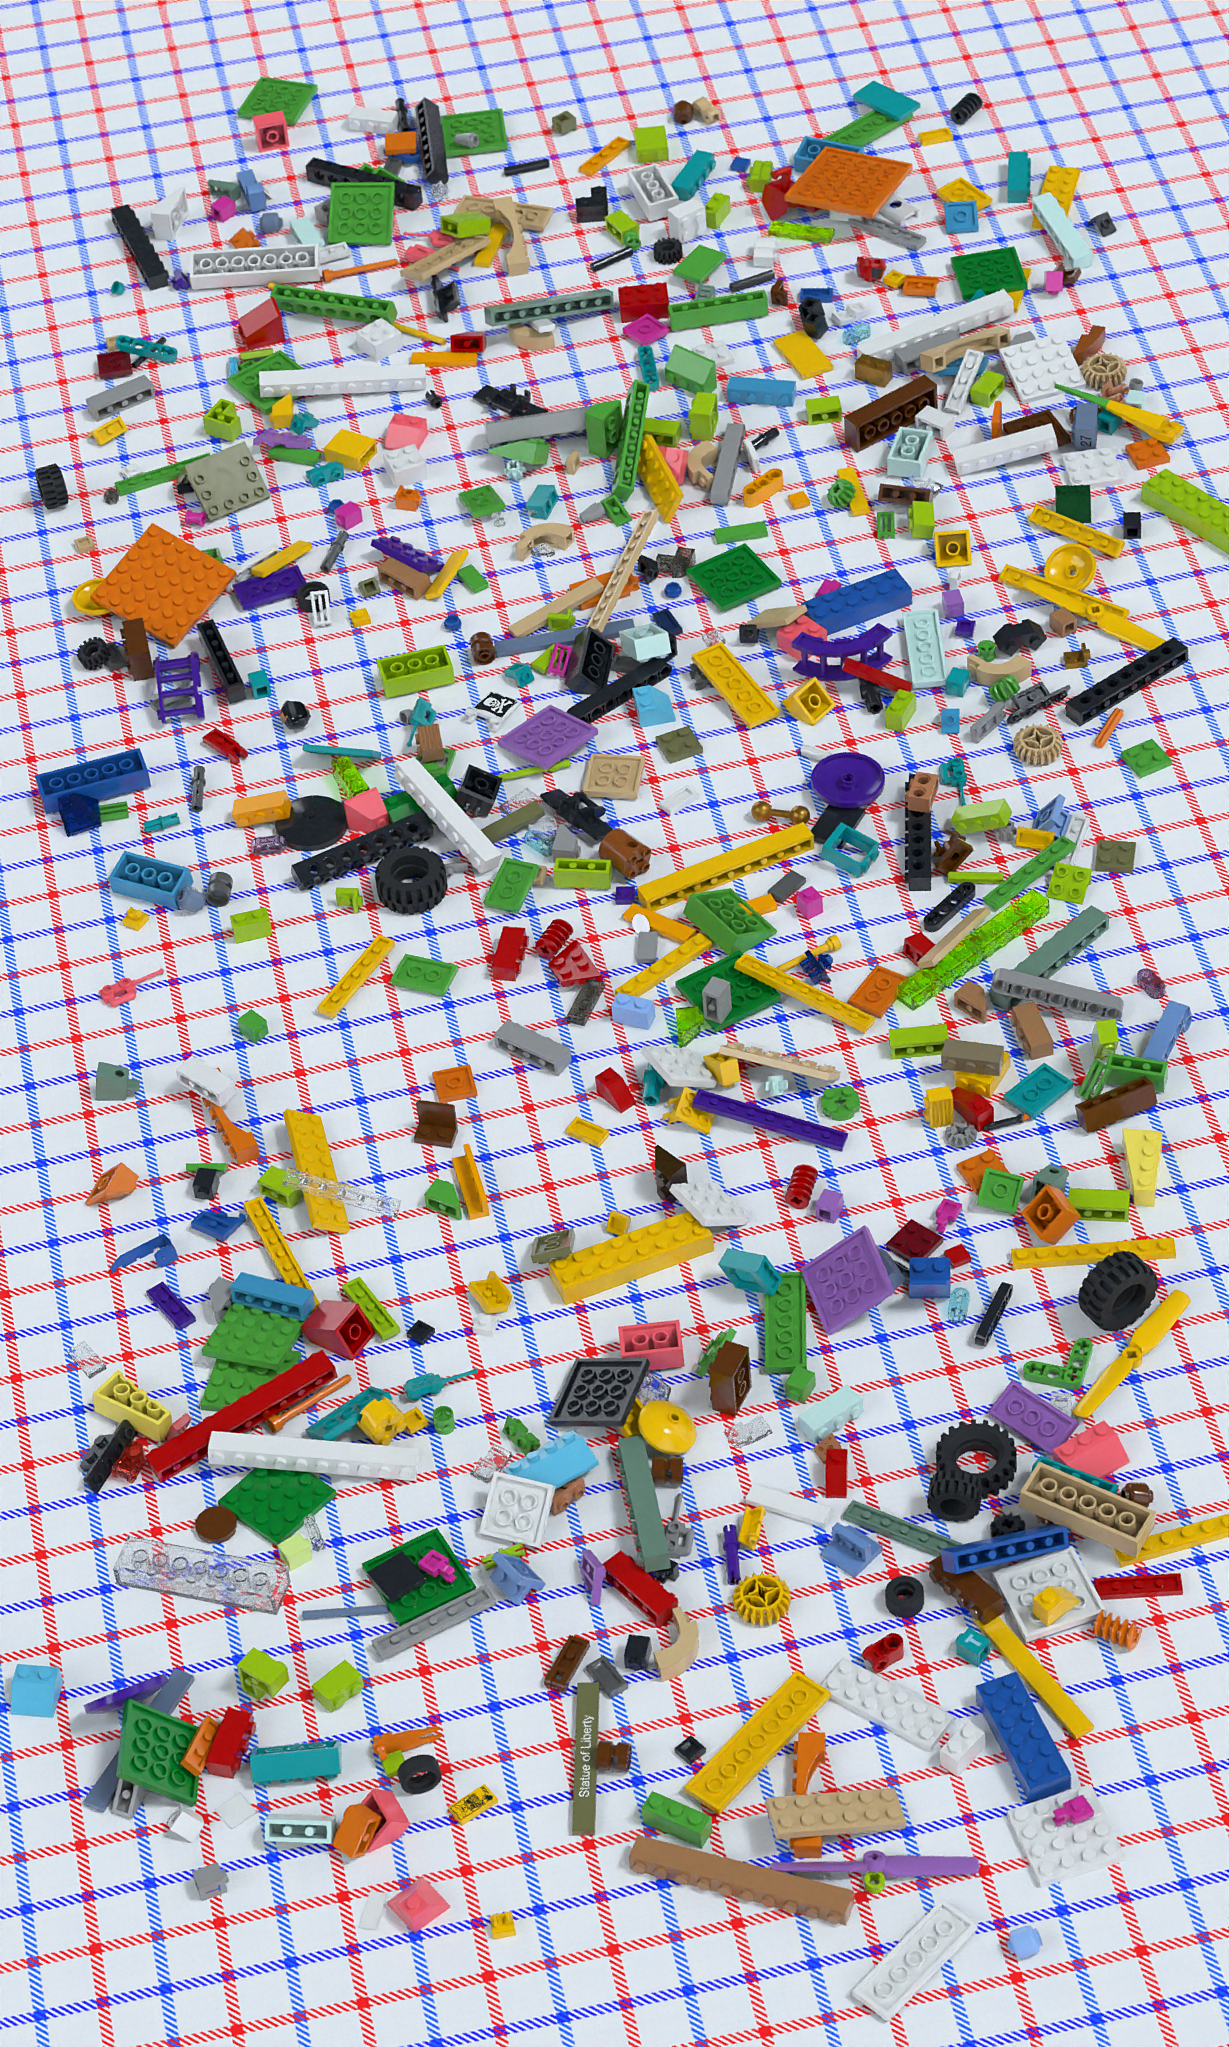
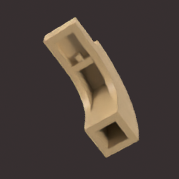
(530, 338)
(698, 459)
(553, 534)
(989, 673)
(680, 1656)

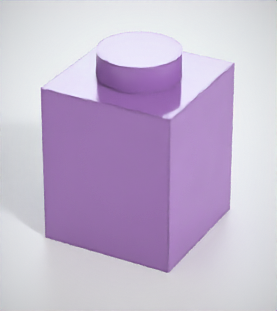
(953, 603)
(829, 1206)

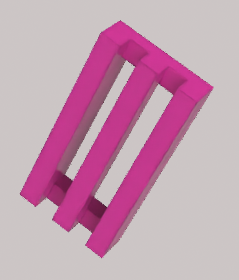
(556, 671)

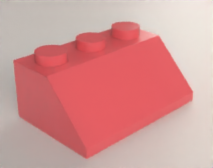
(656, 1341)
(1093, 1451)

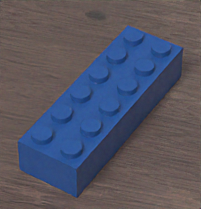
(860, 601)
(95, 779)
(1023, 1737)

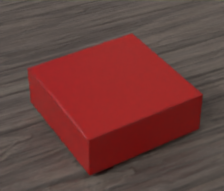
(958, 1256)

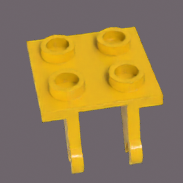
(684, 1112)

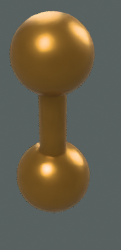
(762, 811)

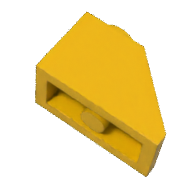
(282, 412)
(723, 1068)
(1053, 1604)

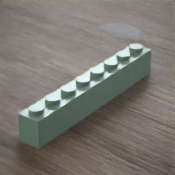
(548, 307)
(1058, 950)
(644, 1504)

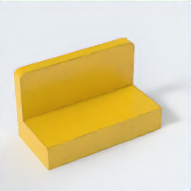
(109, 430)

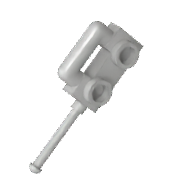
(675, 1531)

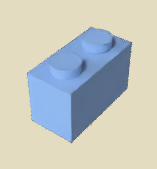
(633, 1011)

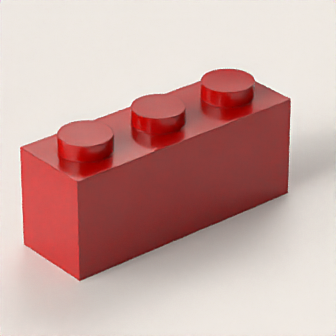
(510, 953)
(230, 1743)

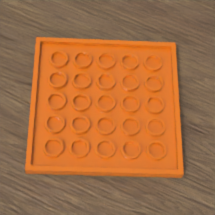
(848, 182)
(164, 584)

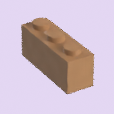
(404, 578)
(1032, 1031)

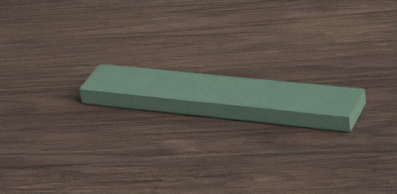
(897, 1529)

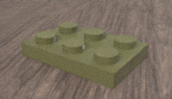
(552, 1246)

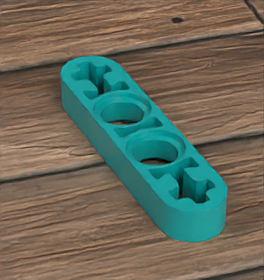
(169, 353)
(648, 368)

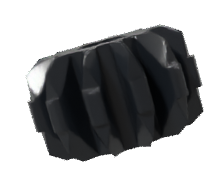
(1006, 1524)

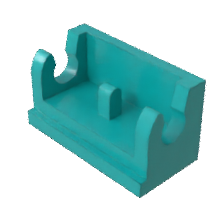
(542, 501)

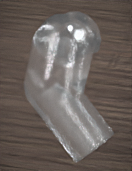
(497, 520)

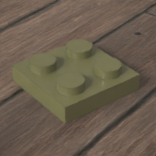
(679, 744)
(1115, 856)

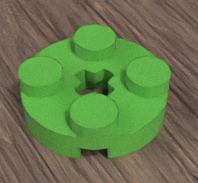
(838, 1112)

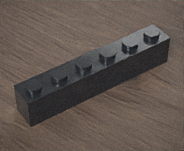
(221, 661)

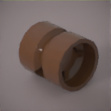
(482, 648)
(660, 1473)
(613, 1756)

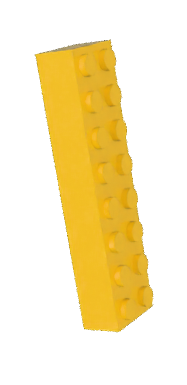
(630, 1257)

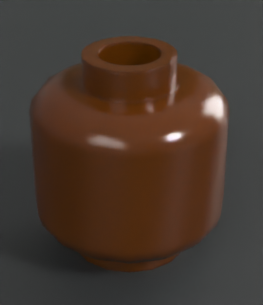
(683, 112)
(1138, 1493)

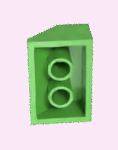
(690, 371)
(604, 427)

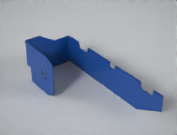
(168, 1252)

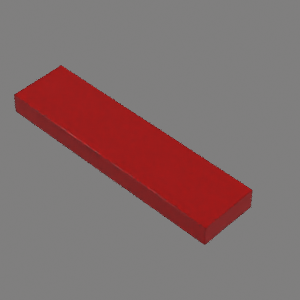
(875, 676)
(1139, 1586)

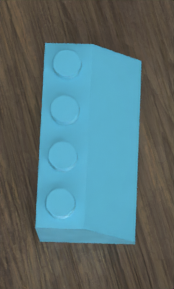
(556, 1461)

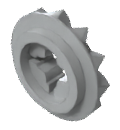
(960, 1140)

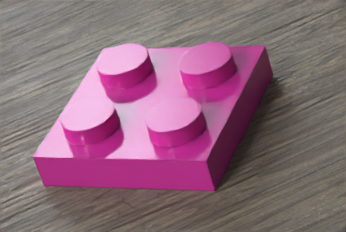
(645, 330)

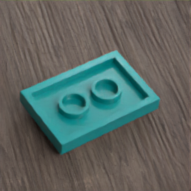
(1038, 1090)

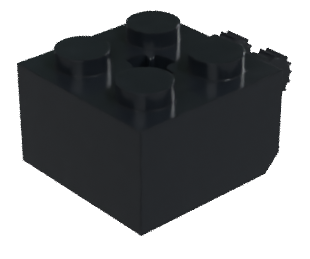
(478, 791)

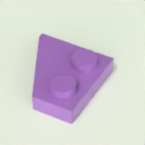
(593, 1575)

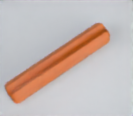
(1108, 728)

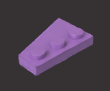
(290, 441)

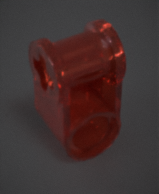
(130, 1462)

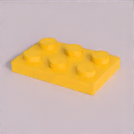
(962, 190)

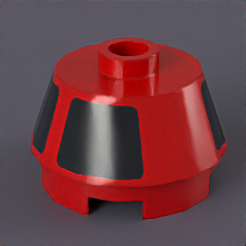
(870, 268)

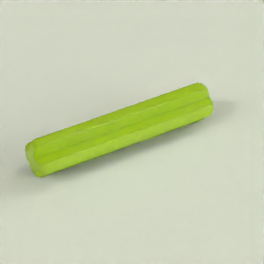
(976, 877)

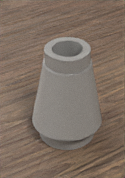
(467, 139)
(592, 513)

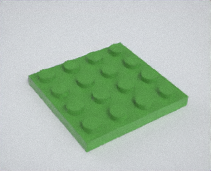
(278, 95)
(486, 124)
(361, 213)
(248, 384)
(253, 1337)
(233, 1380)

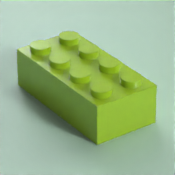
(415, 671)

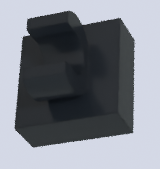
(671, 1573)

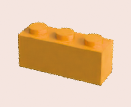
(261, 808)

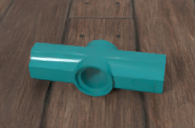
(652, 1086)

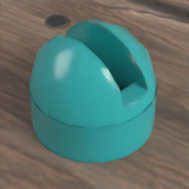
(118, 288)

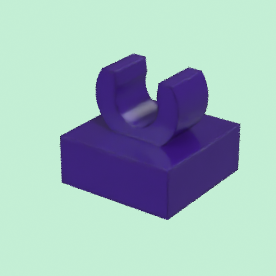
(180, 280)

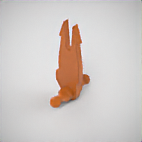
(402, 1741)

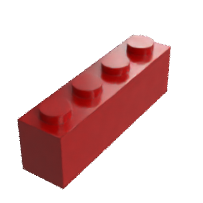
(640, 1588)

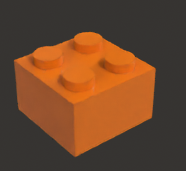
(1050, 1214)

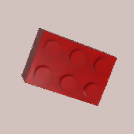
(643, 299)

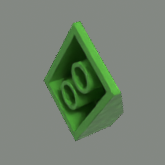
(531, 451)

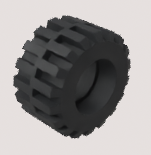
(51, 486)
(954, 1495)

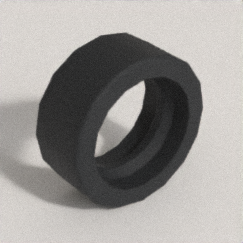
(304, 591)
(421, 1783)

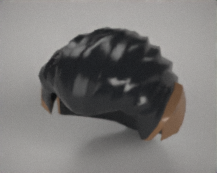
(294, 714)

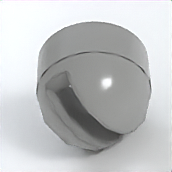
(1136, 384)
(405, 716)

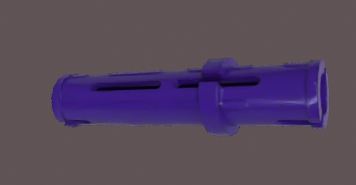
(731, 1548)

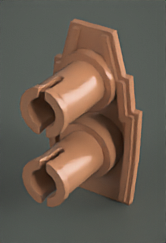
(1113, 393)

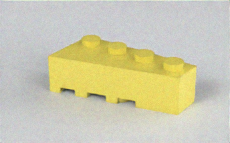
(1143, 1159)
(122, 1400)

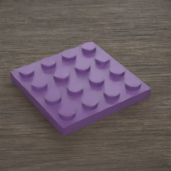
(547, 737)
(847, 1280)

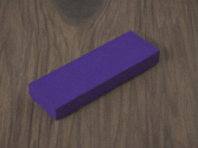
(171, 1306)

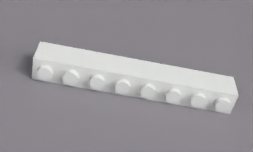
(447, 815)

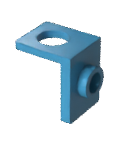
(950, 721)

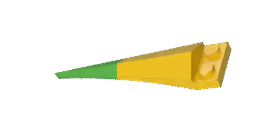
(1151, 423)

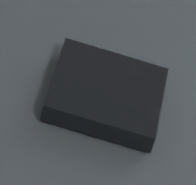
(396, 1577)

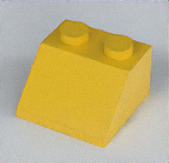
(952, 548)
(809, 702)

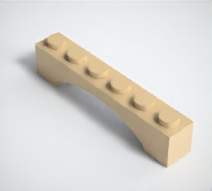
(504, 212)
(940, 356)

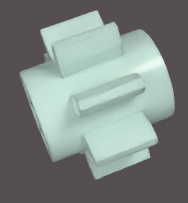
(514, 469)
(775, 1085)

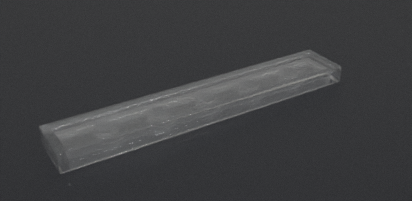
(341, 1192)

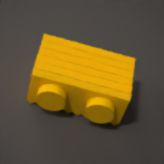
(938, 1107)

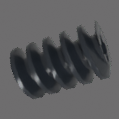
(966, 108)

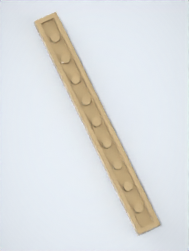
(623, 570)

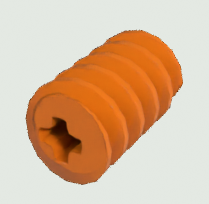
(1115, 1631)

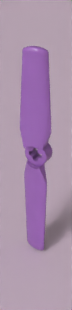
(890, 1865)

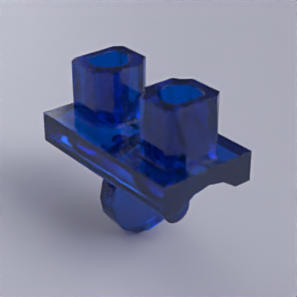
(822, 963)

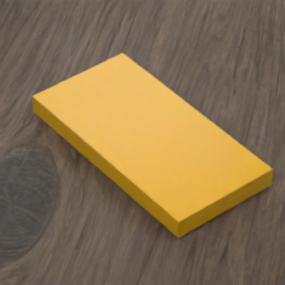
(803, 354)

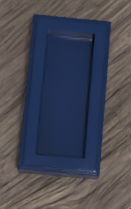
(666, 621)

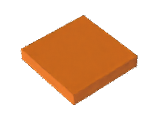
(400, 143)
(996, 423)
(454, 1084)

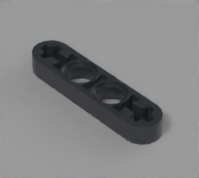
(941, 919)
(994, 1314)

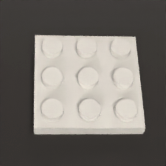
(1093, 468)
(679, 1066)
(709, 1204)
(517, 1509)

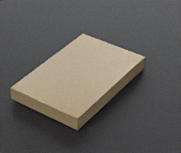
(778, 616)

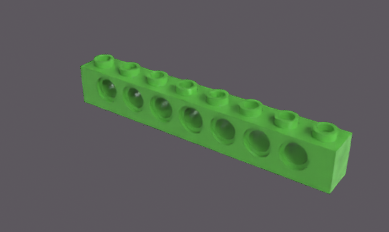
(333, 304)
(630, 440)

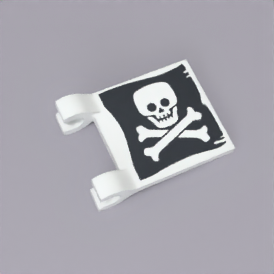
(493, 707)

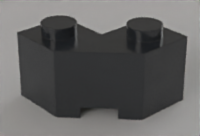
(813, 317)
(1012, 637)

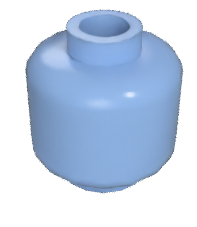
(1024, 1942)

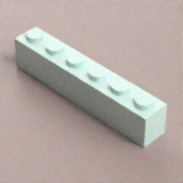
(1062, 231)

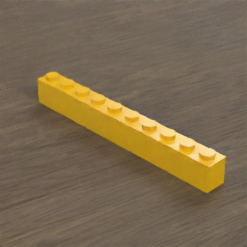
(726, 867)

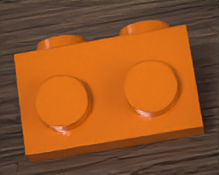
(244, 239)

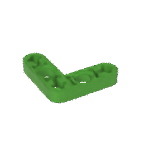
(1065, 1374)

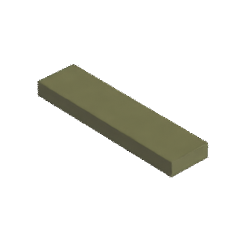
(513, 822)

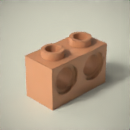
(922, 792)

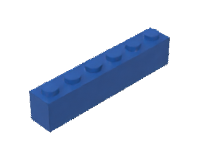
(1004, 1548)

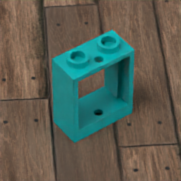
(855, 839)
(750, 1271)

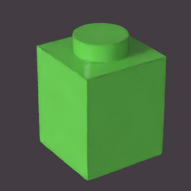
(252, 1026)
(800, 1384)

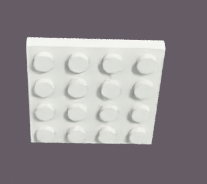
(1041, 364)
(1027, 1579)
(1067, 1849)

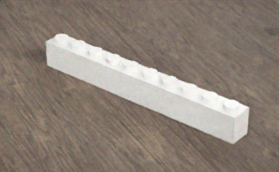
(957, 319)
(342, 380)
(313, 1455)

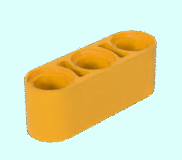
(763, 488)

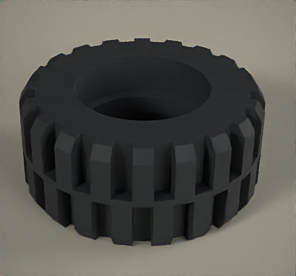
(408, 864)
(1117, 1291)

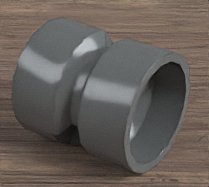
(219, 889)

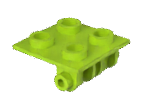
(1069, 883)

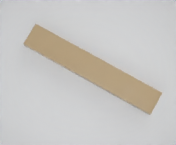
(560, 606)
(955, 936)

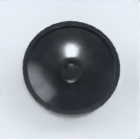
(313, 823)

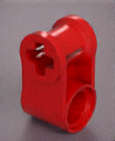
(882, 1654)

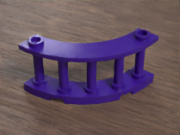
(841, 648)
(191, 662)

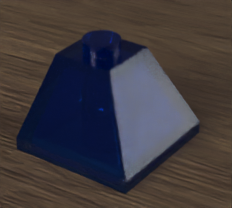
(79, 813)

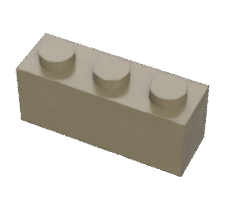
(972, 1057)

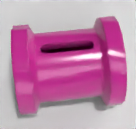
(195, 518)

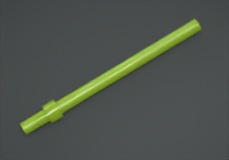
(534, 770)

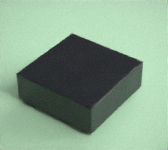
(420, 1332)
(690, 1750)

